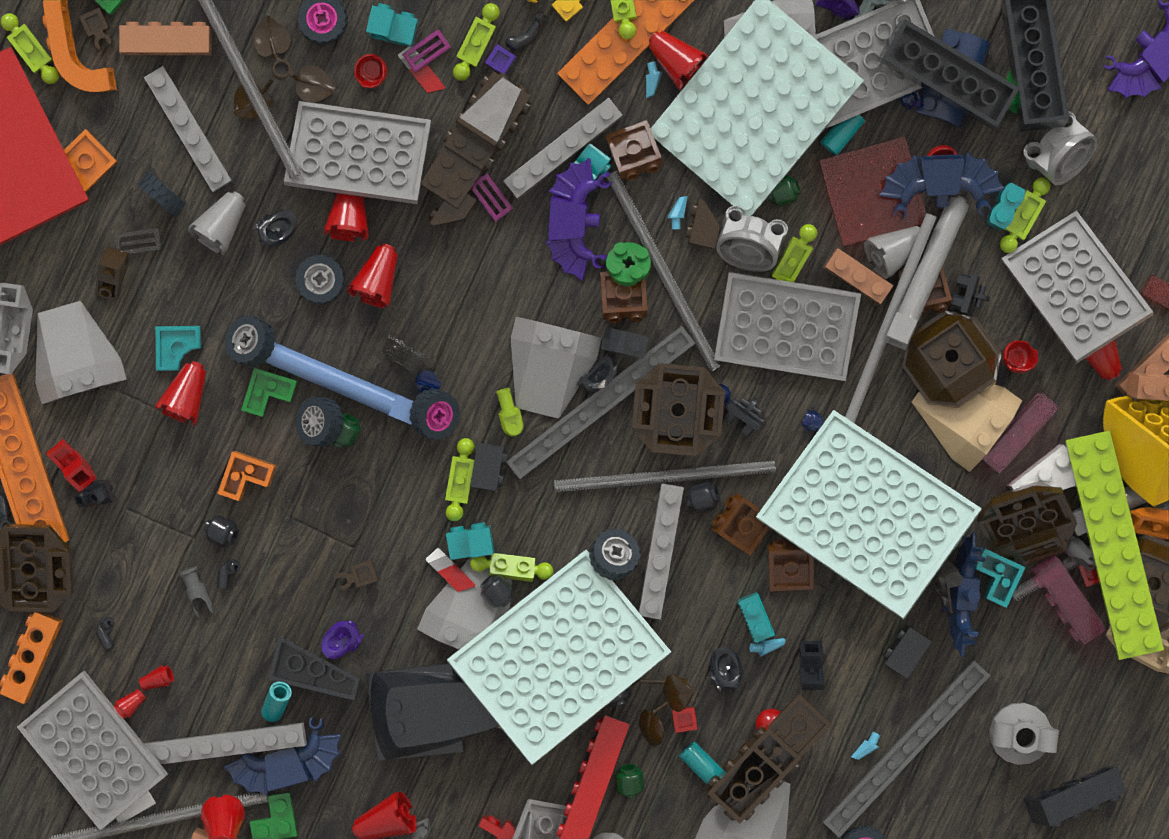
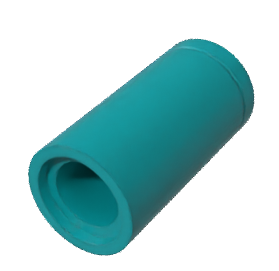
(841, 134)
(276, 701)
(700, 762)

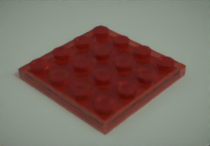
(854, 189)

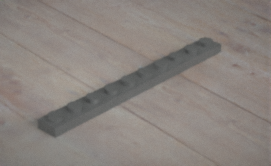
(598, 403)
(906, 748)

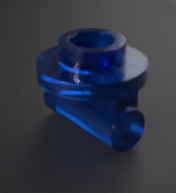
(912, 100)
(426, 380)

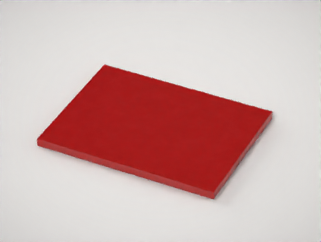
(34, 168)

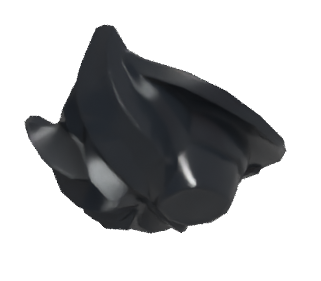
(276, 228)
(600, 375)
(725, 668)

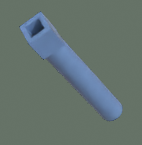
(341, 382)

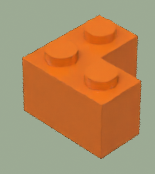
(242, 469)

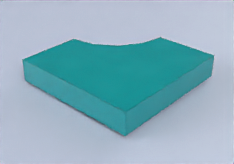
(174, 344)

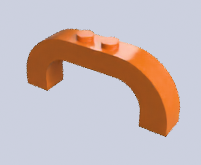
(62, 47)

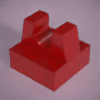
(685, 720)

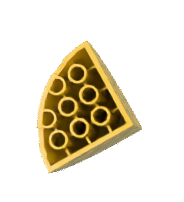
(1141, 444)

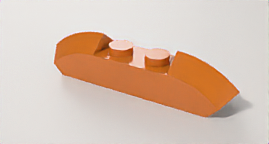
(1151, 521)

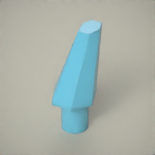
(652, 79)
(678, 212)
(767, 646)
(867, 746)

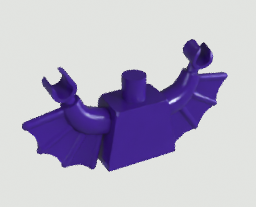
(1149, 69)
(570, 218)

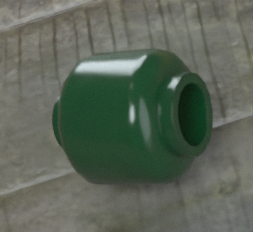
(785, 192)
(349, 431)
(629, 781)

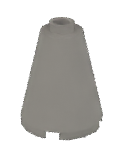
(219, 222)
(890, 250)

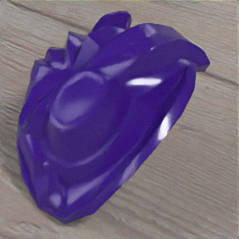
(843, 8)
(341, 639)

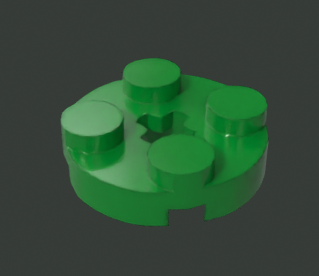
(633, 274)

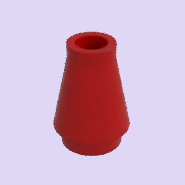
(157, 678)
(129, 704)

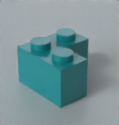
(392, 27)
(470, 542)
(1004, 577)

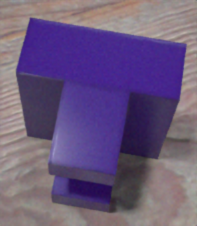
(500, 59)

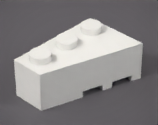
(1050, 469)

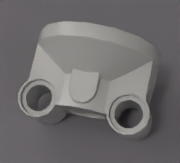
(1062, 152)
(750, 241)
(1011, 720)

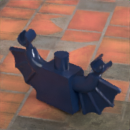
(940, 178)
(966, 595)
(286, 765)

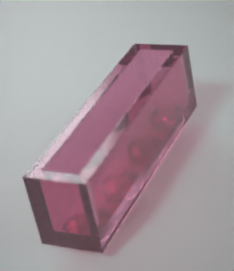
(1020, 432)
(1068, 599)

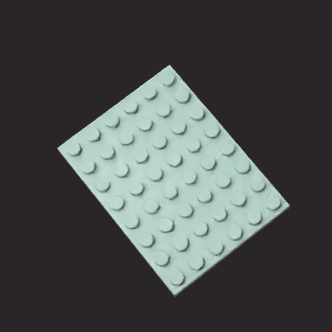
(756, 106)
(868, 514)
(558, 657)

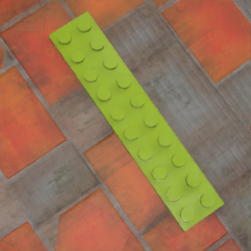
(1114, 545)

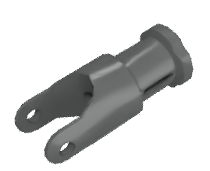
(1080, 553)
(195, 589)

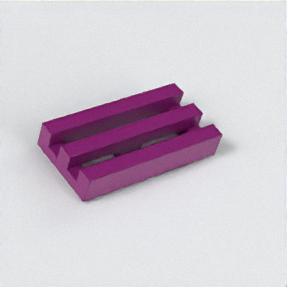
(427, 61)
(502, 212)

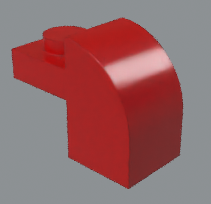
(73, 465)
(493, 826)

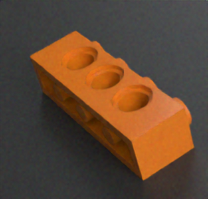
(10, 685)

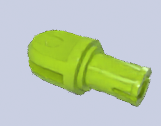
(509, 415)

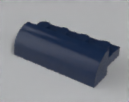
(972, 47)

